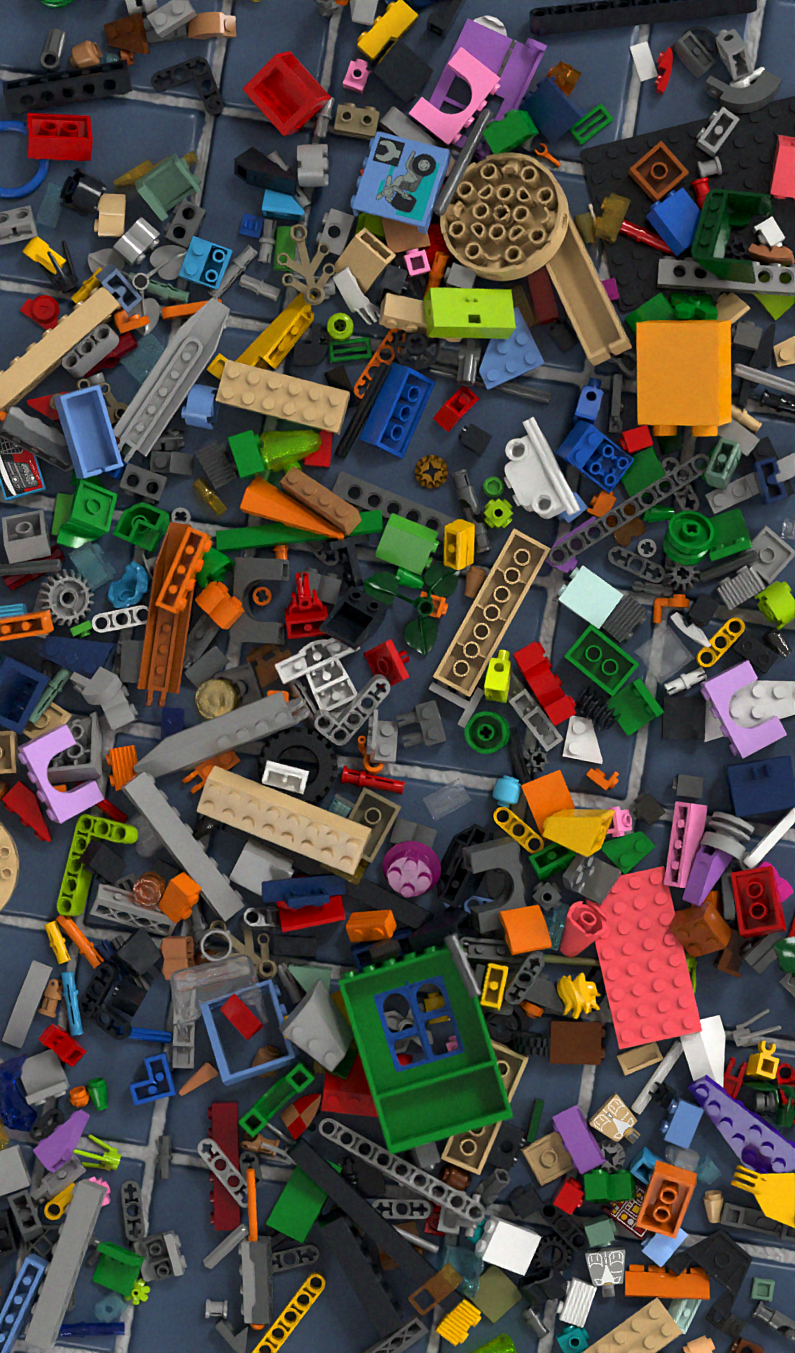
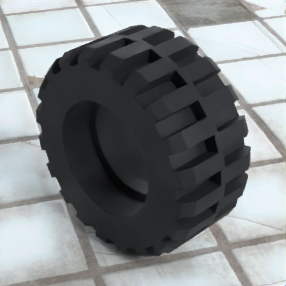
(317, 745)

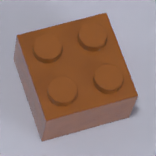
(658, 172)
(701, 929)

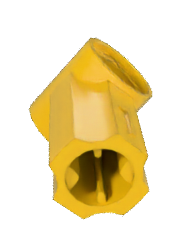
(37, 251)
(62, 1200)

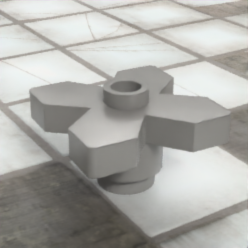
(397, 1022)

